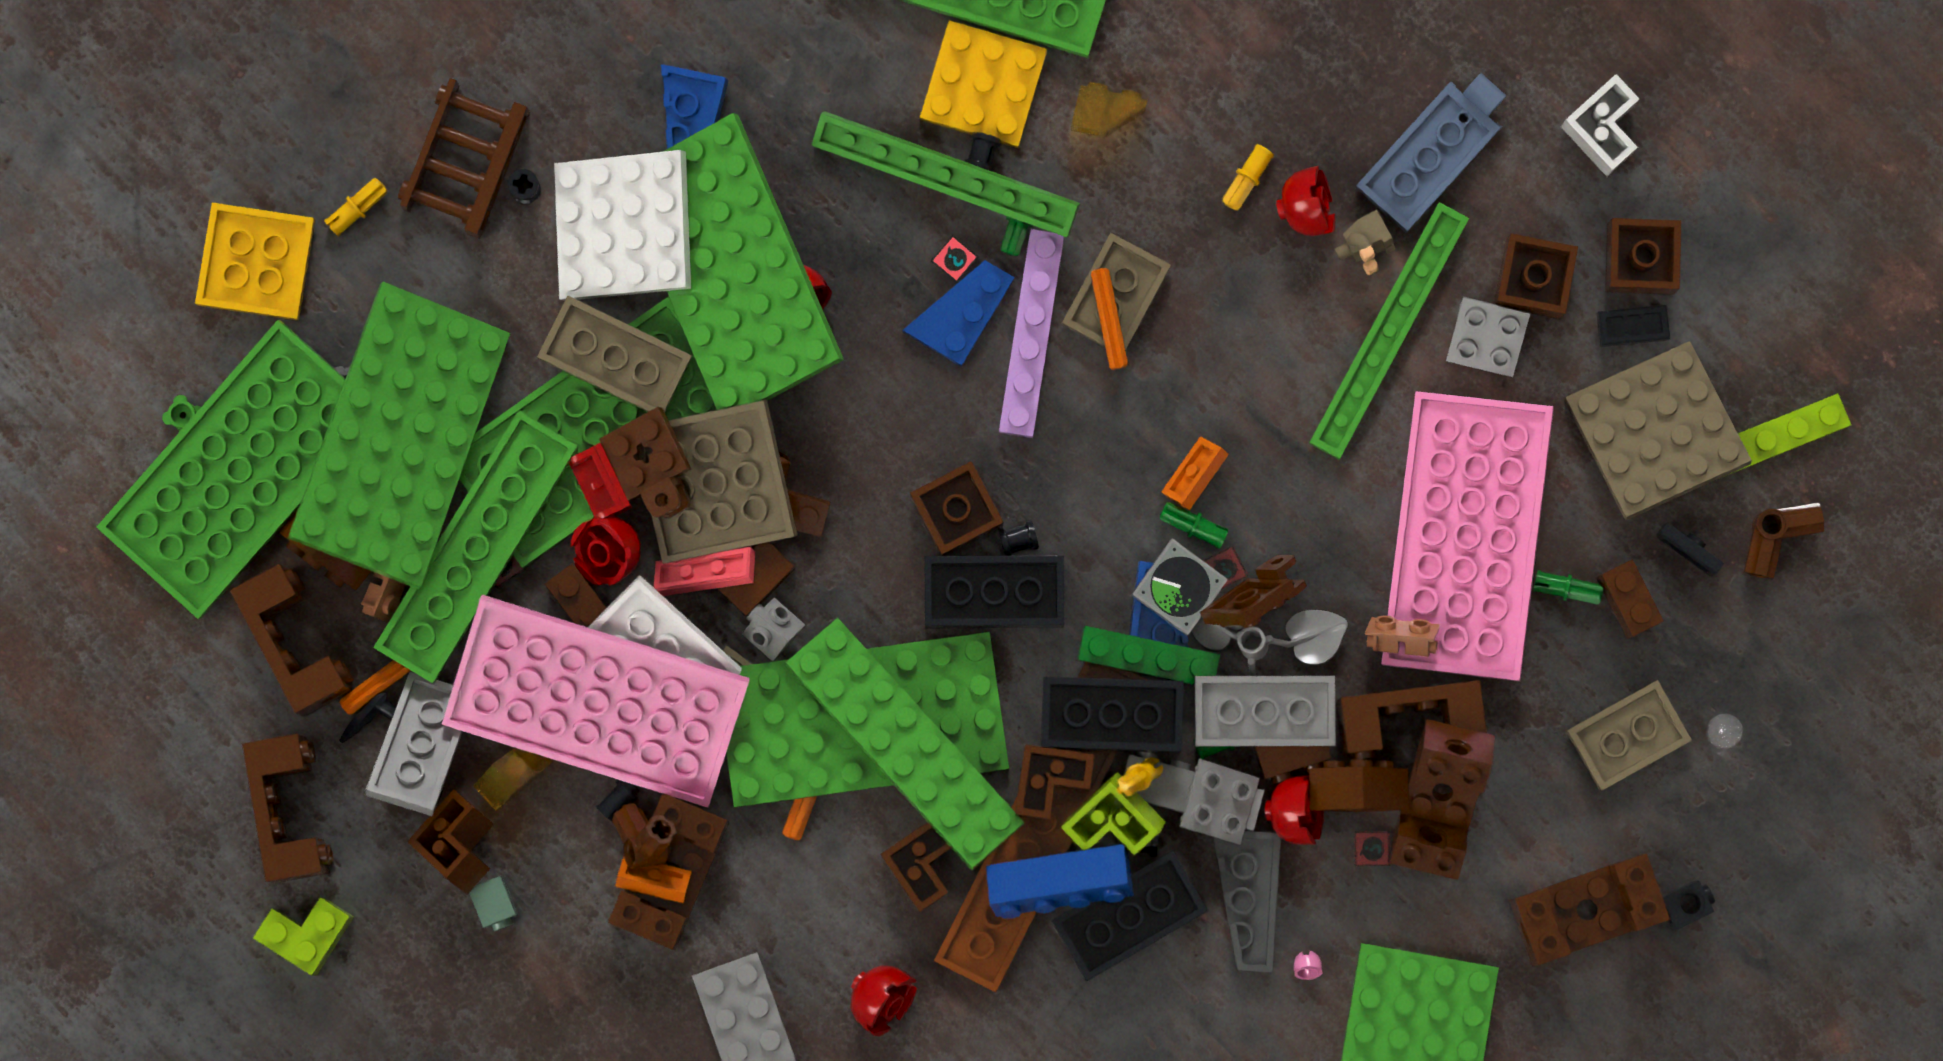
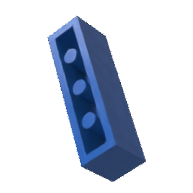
(1059, 881)

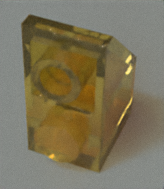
(1103, 112)
(510, 776)

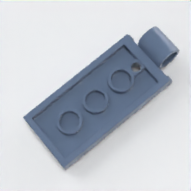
(1433, 152)

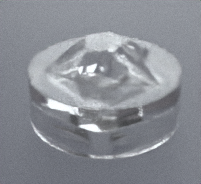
(1724, 731)

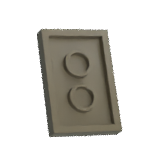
(1134, 281)
(1628, 735)

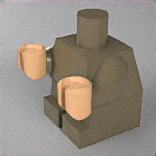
(1365, 240)

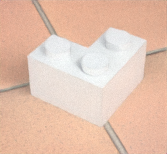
(1595, 126)

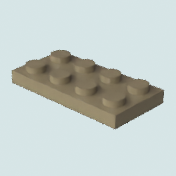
(614, 356)

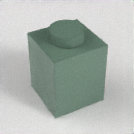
(494, 904)

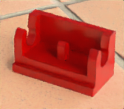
(599, 482)

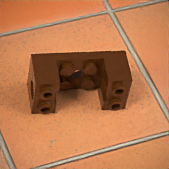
(265, 598)
(1360, 721)
(276, 759)
(1436, 826)
(691, 849)
(1624, 900)

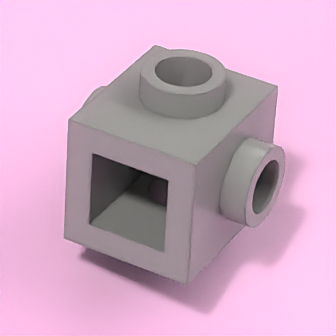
(772, 628)

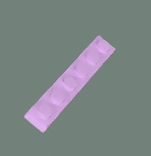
(1031, 333)

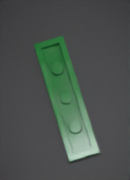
(1145, 656)

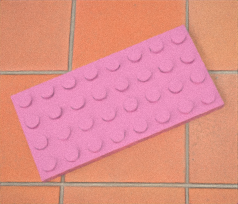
(1470, 531)
(595, 701)

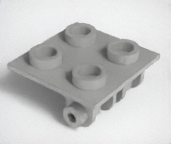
(1488, 336)
(1219, 802)

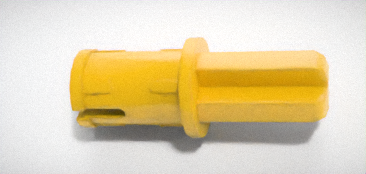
(1247, 177)
(356, 206)
(1139, 776)

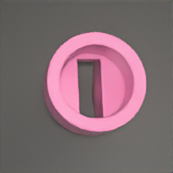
(1307, 966)

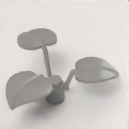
(1312, 633)

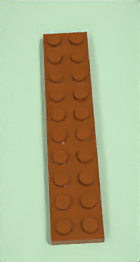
(984, 944)

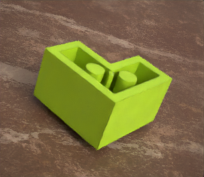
(1106, 810)
(309, 943)

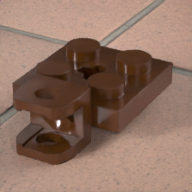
(659, 476)
(1254, 596)

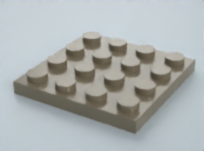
(1657, 430)
(732, 484)

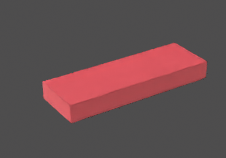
(705, 572)

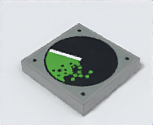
(1179, 586)

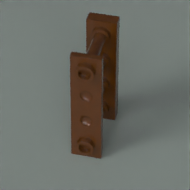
(486, 183)

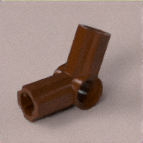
(1791, 522)
(643, 840)

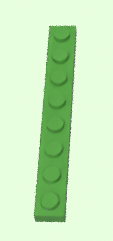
(945, 174)
(1389, 331)

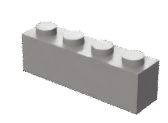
(1173, 786)

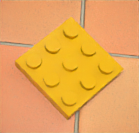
(983, 83)
(255, 261)

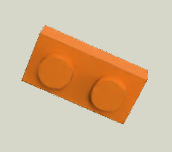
(1195, 473)
(655, 880)

